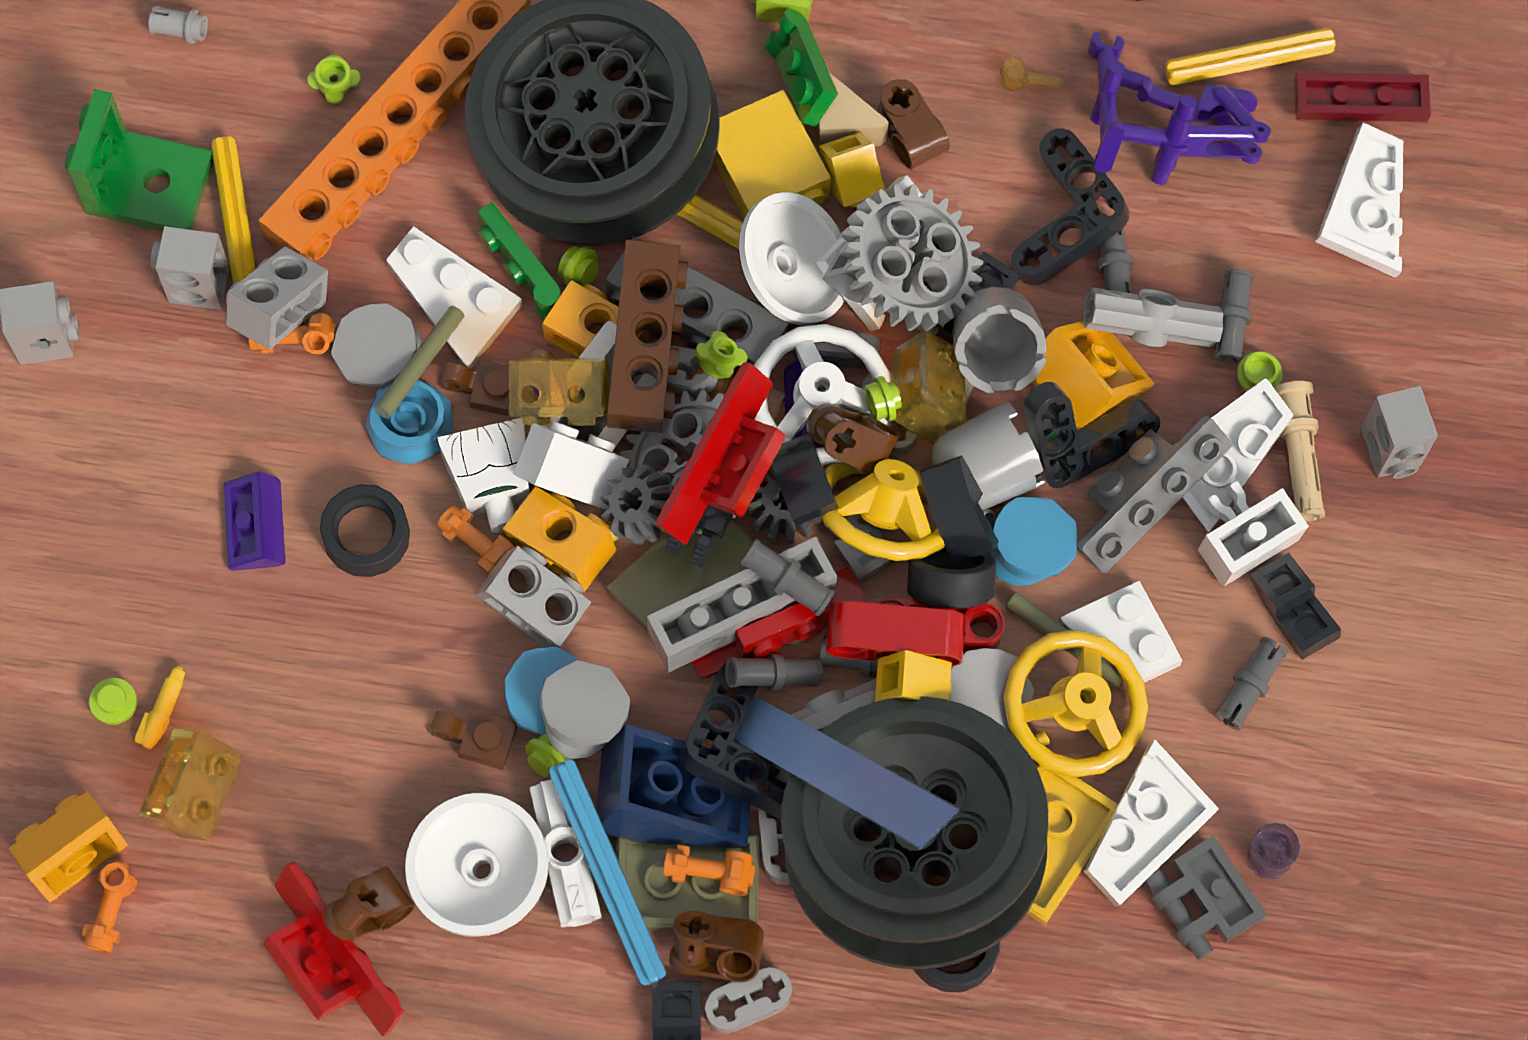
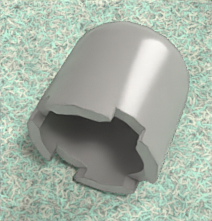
(999, 340)
(997, 456)

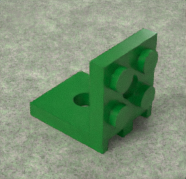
(115, 166)

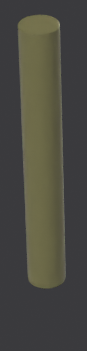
(419, 362)
(1046, 624)

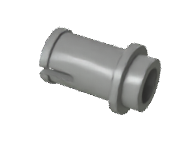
(178, 23)

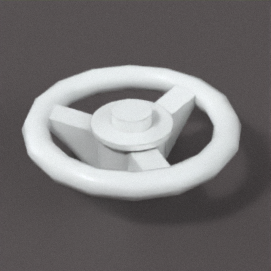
(820, 380)

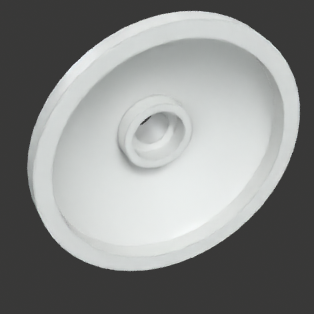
(779, 257)
(455, 843)

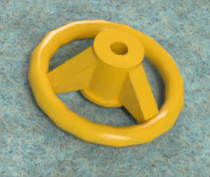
(888, 501)
(1077, 702)

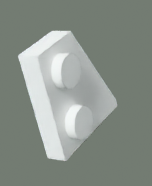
(1132, 625)

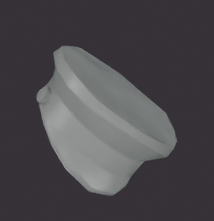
(374, 344)
(982, 682)
(583, 708)

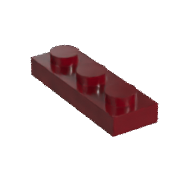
(1362, 97)

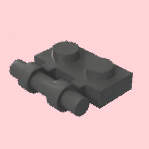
(1218, 891)

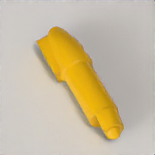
(156, 722)

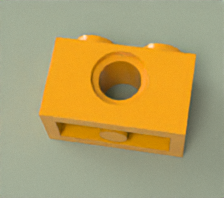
(574, 313)
(547, 515)

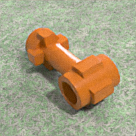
(314, 336)
(457, 524)
(734, 872)
(117, 884)

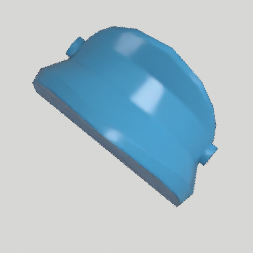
(413, 427)
(1034, 540)
(525, 684)

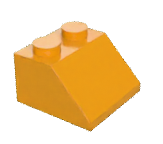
(1092, 371)
(67, 845)

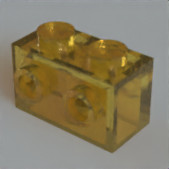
(929, 386)
(558, 389)
(191, 784)

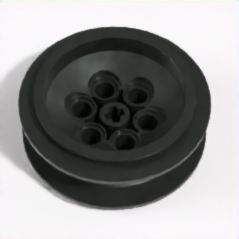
(654, 158)
(988, 887)

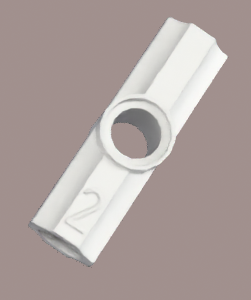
(570, 880)

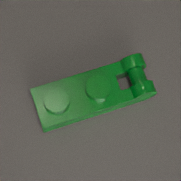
(802, 67)
(519, 260)

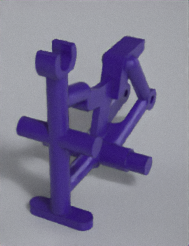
(1180, 135)

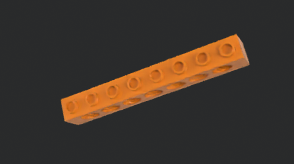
(372, 127)

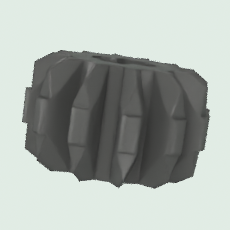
(768, 513)
(624, 514)

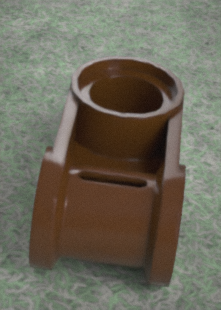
(912, 130)
(851, 436)
(368, 906)
(721, 948)

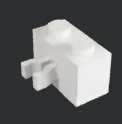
(568, 465)
(1251, 535)

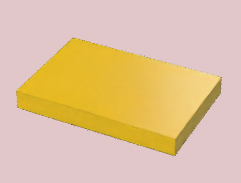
(1074, 829)

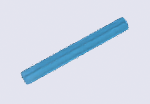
(607, 872)

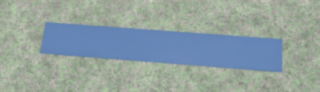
(843, 773)

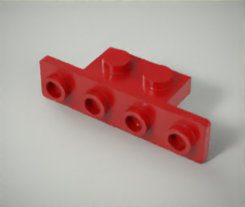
(727, 460)
(780, 628)
(321, 965)

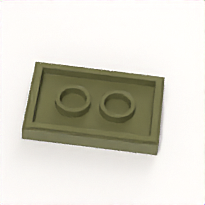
(664, 579)
(663, 900)

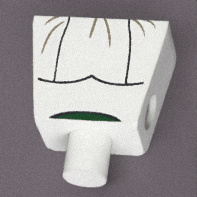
(483, 468)

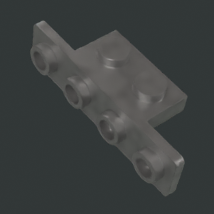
(1147, 487)

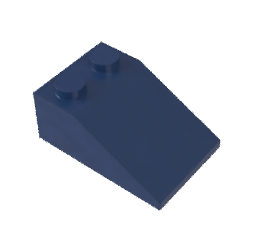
(656, 801)

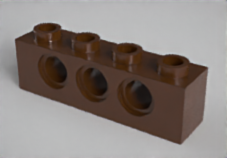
(644, 267)

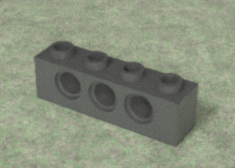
(723, 311)

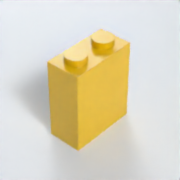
(768, 153)

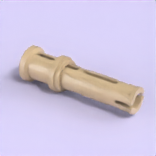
(1301, 449)

